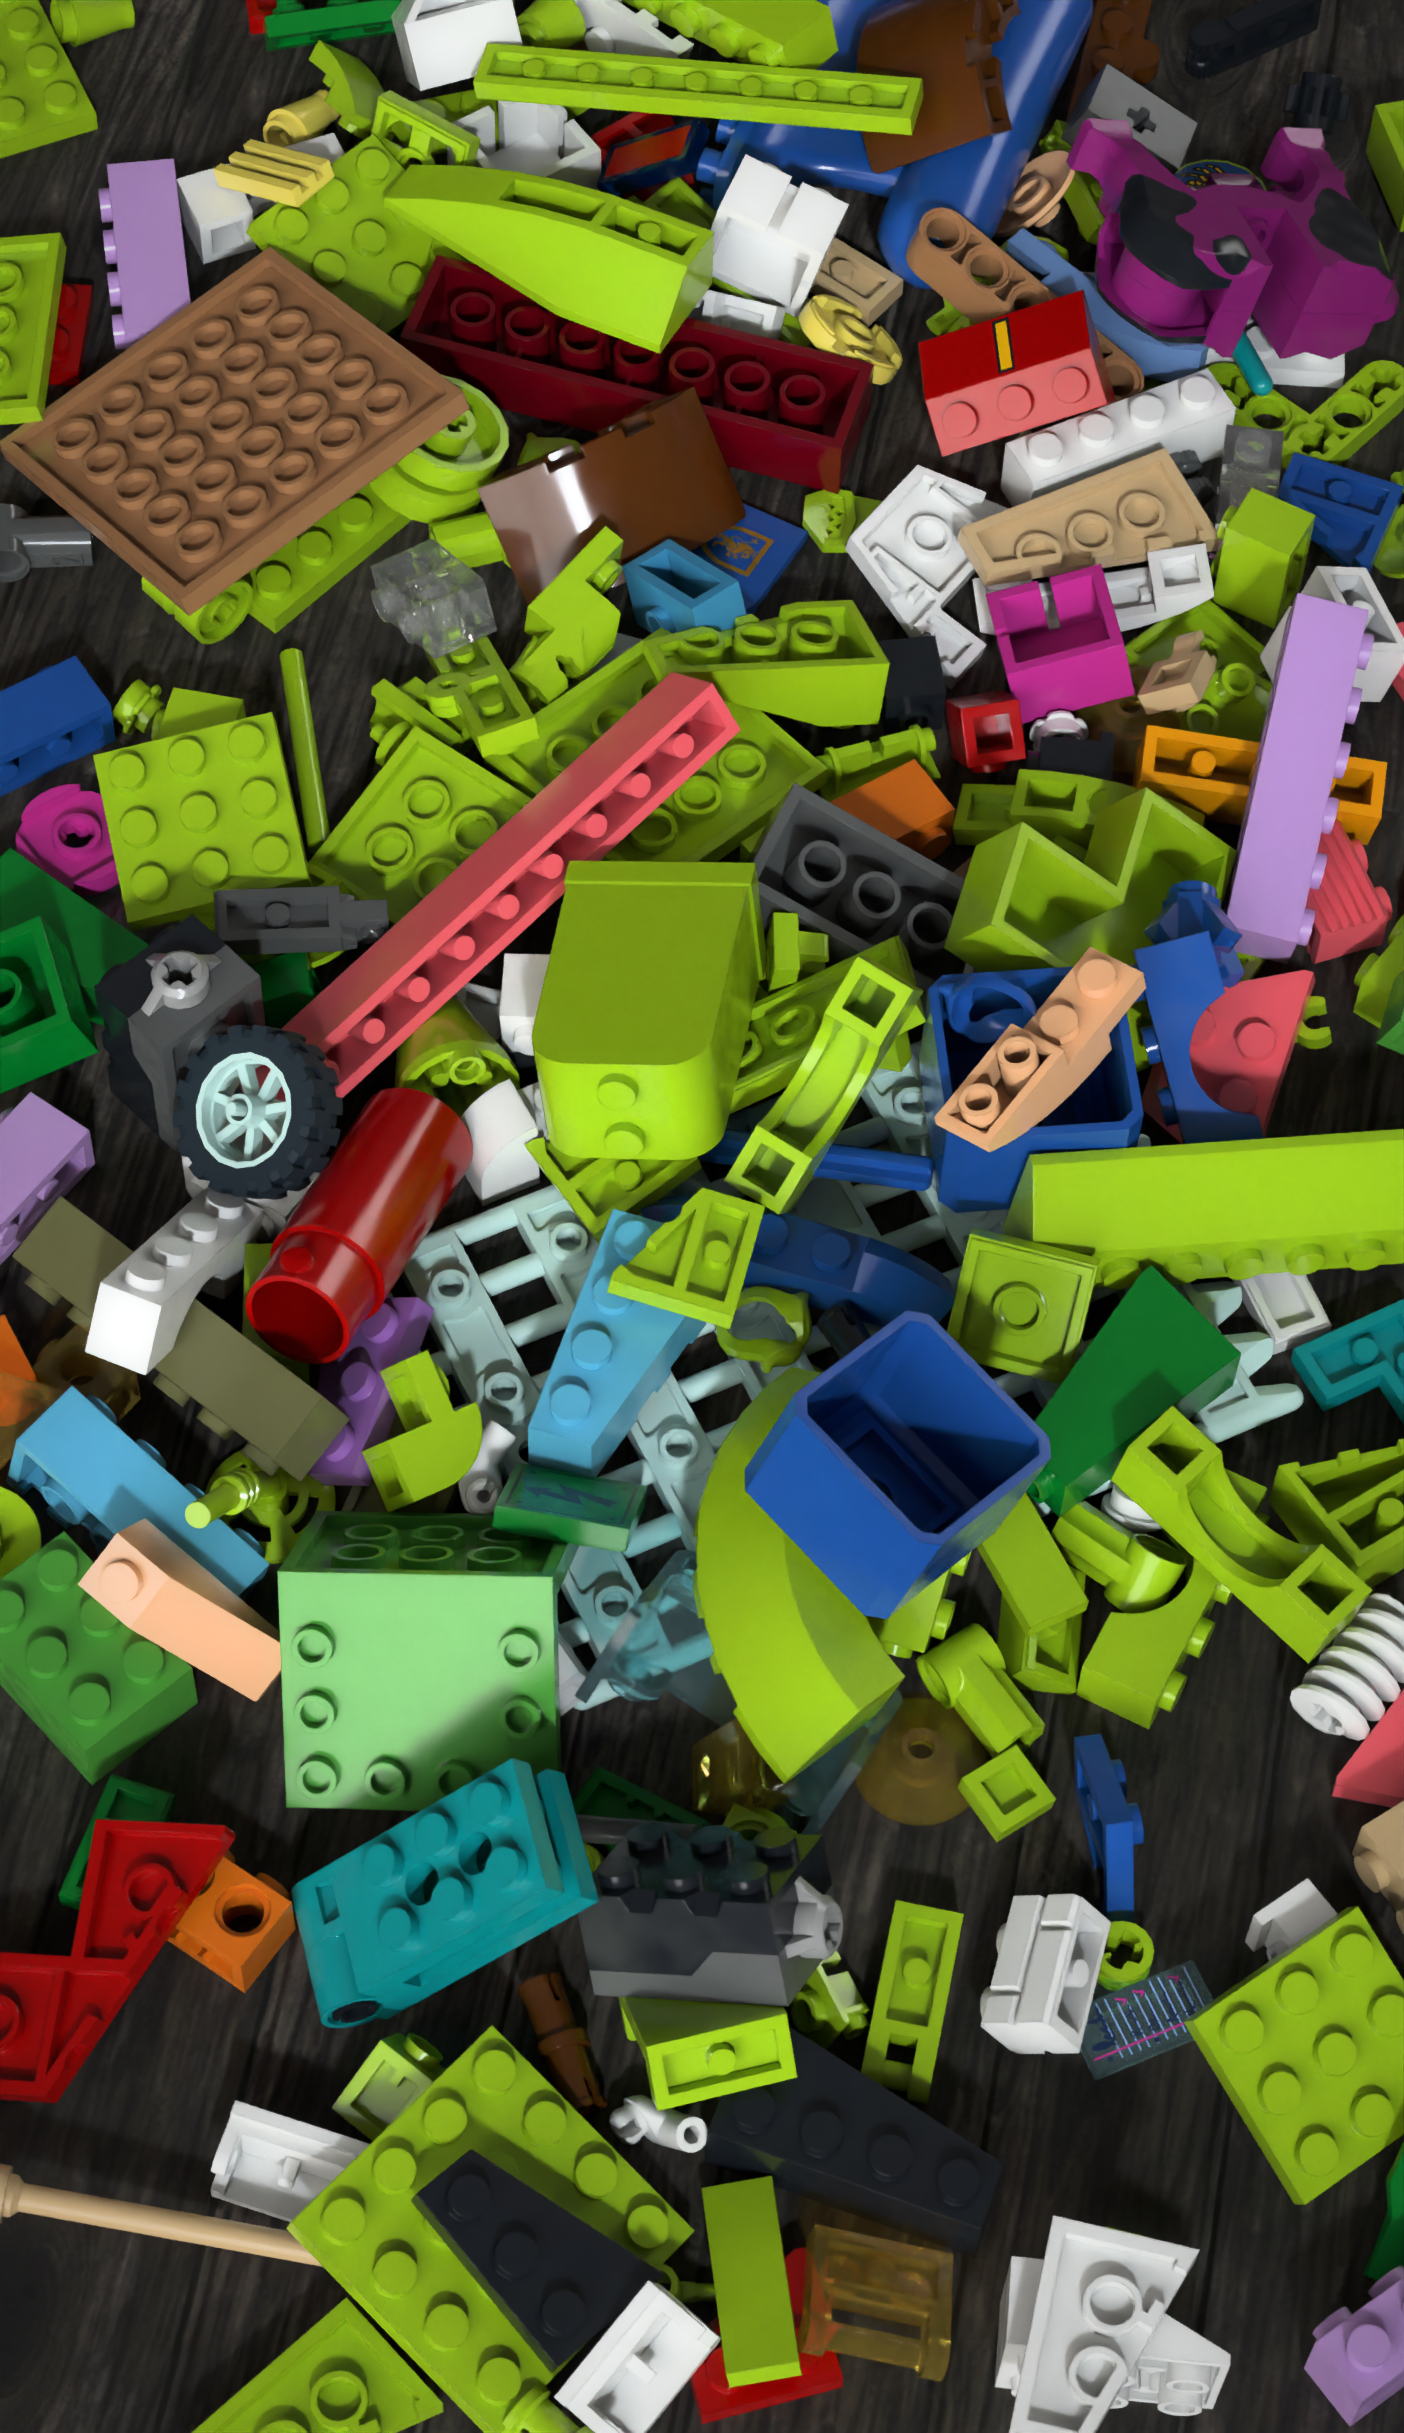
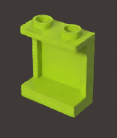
(708, 2047)

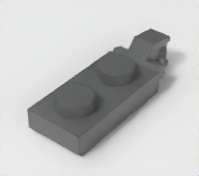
(297, 920)

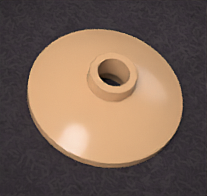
(1037, 193)

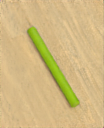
(304, 748)

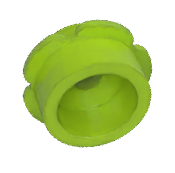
(138, 707)

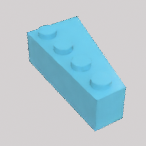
(606, 1361)
(110, 1482)

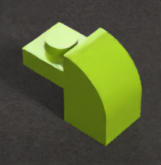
(437, 1440)

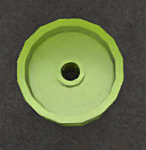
(445, 471)

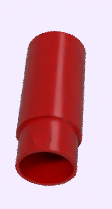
(359, 1225)

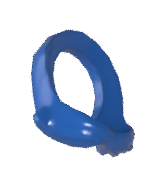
(959, 1002)

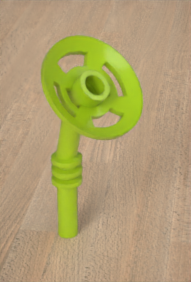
(260, 1501)

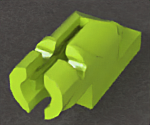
(570, 624)

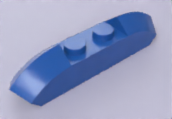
(835, 1267)

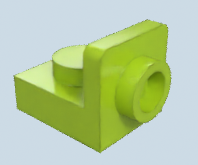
(389, 2082)

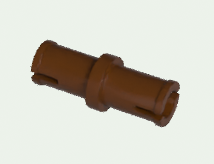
(562, 2043)

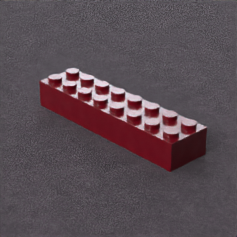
(766, 400)

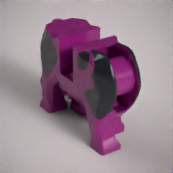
(1209, 255)

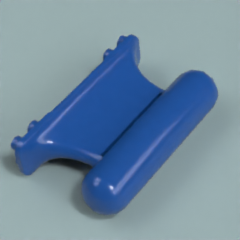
(968, 178)

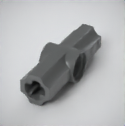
(40, 542)

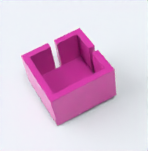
(1068, 665)

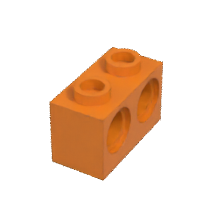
(227, 1895)

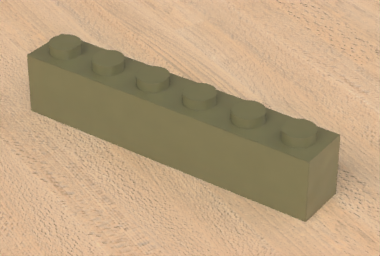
(210, 1360)

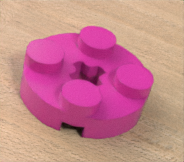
(45, 832)

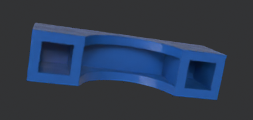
(1180, 985)

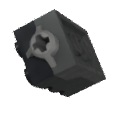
(164, 1011)
(711, 1915)

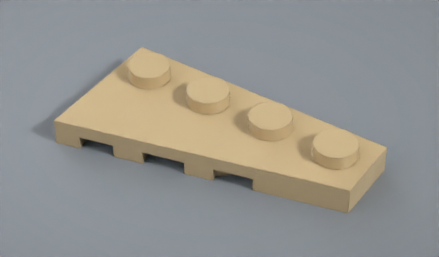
(1090, 523)

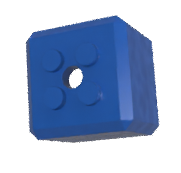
(1096, 1116)
(896, 1463)

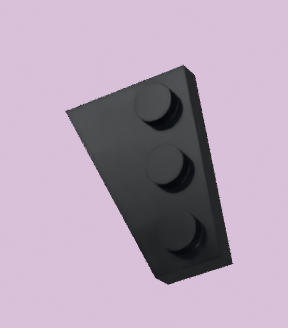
(532, 2257)

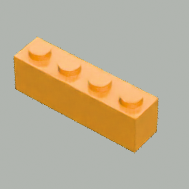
(1216, 775)

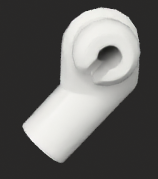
(483, 1482)

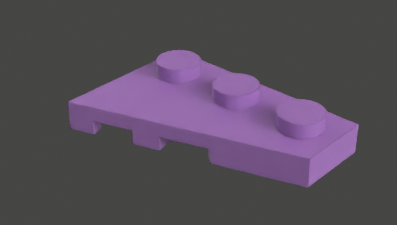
(359, 1390)

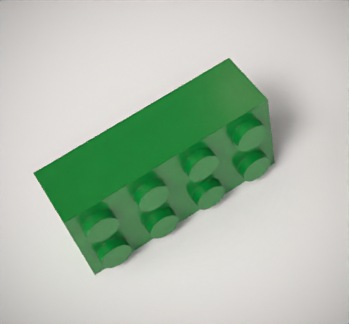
(40, 1006)

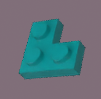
(1356, 1360)

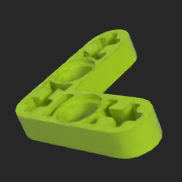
(1306, 430)

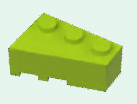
(1348, 1507)

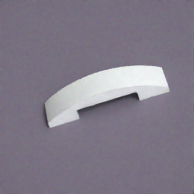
(1140, 596)

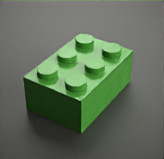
(80, 1668)

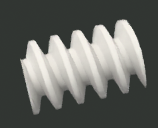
(1356, 1672)

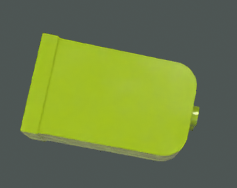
(647, 1006)

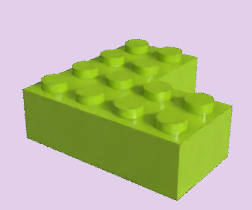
(1043, 908)

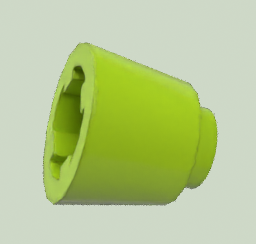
(552, 24)

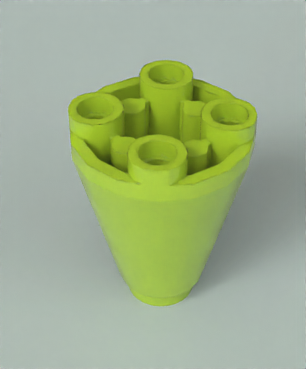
(453, 1058)

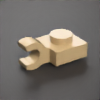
(1181, 680)

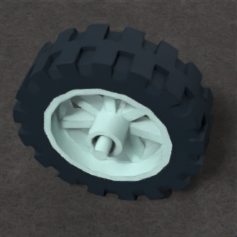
(214, 1117)

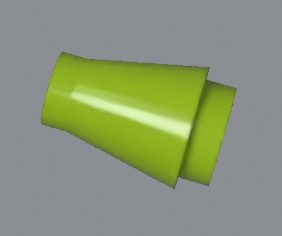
(89, 19)

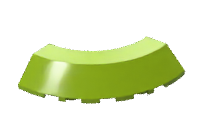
(777, 1625)

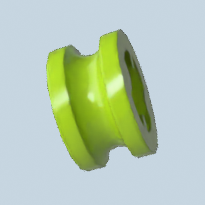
(1135, 1937)

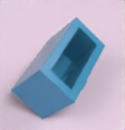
(681, 591)

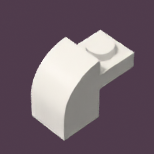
(499, 1129)

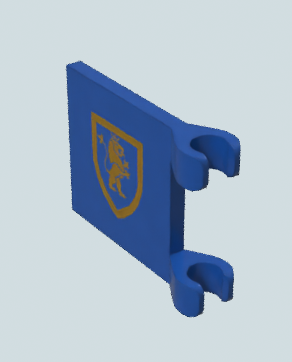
(754, 553)

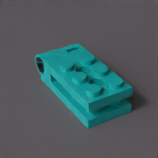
(442, 1894)

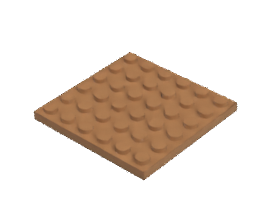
(232, 429)

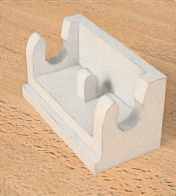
(277, 2161)
(638, 2364)

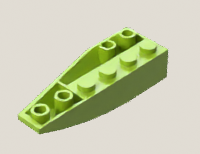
(565, 246)

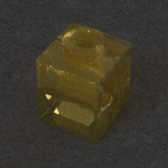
(66, 1359)
(733, 1771)

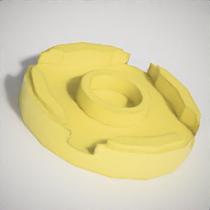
(837, 329)

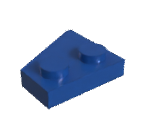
(1348, 505)
(1109, 1823)

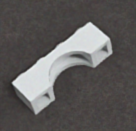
(1171, 416)
(153, 1289)

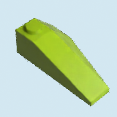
(803, 665)

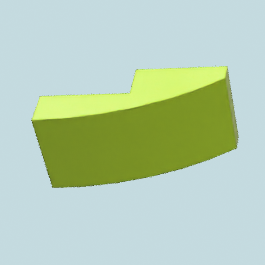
(352, 90)

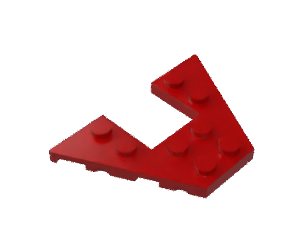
(131, 1901)

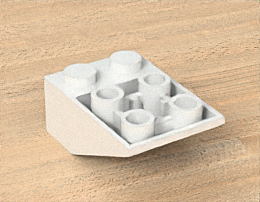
(1174, 2370)

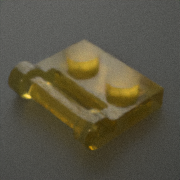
(882, 2282)

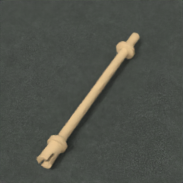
(147, 2220)

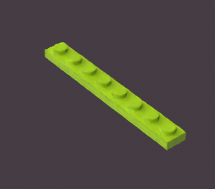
(699, 88)

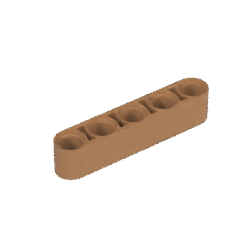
(1009, 288)

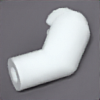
(662, 2127)

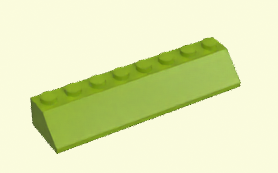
(1220, 1206)

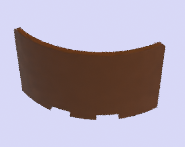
(952, 52)
(642, 478)

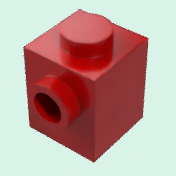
(985, 730)

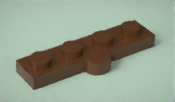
(1119, 40)

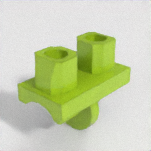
(402, 709)

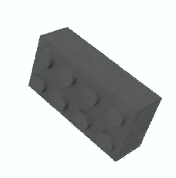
(855, 885)

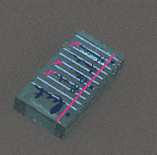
(1142, 2019)

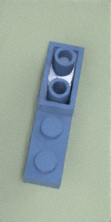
(1062, 278)

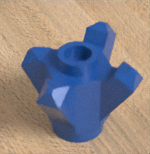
(1194, 908)

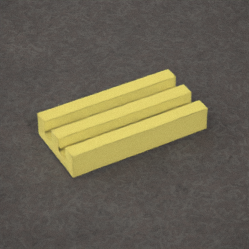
(274, 173)

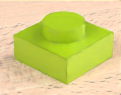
(1006, 1793)

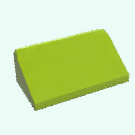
(1045, 1659)

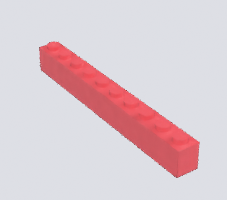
(512, 878)

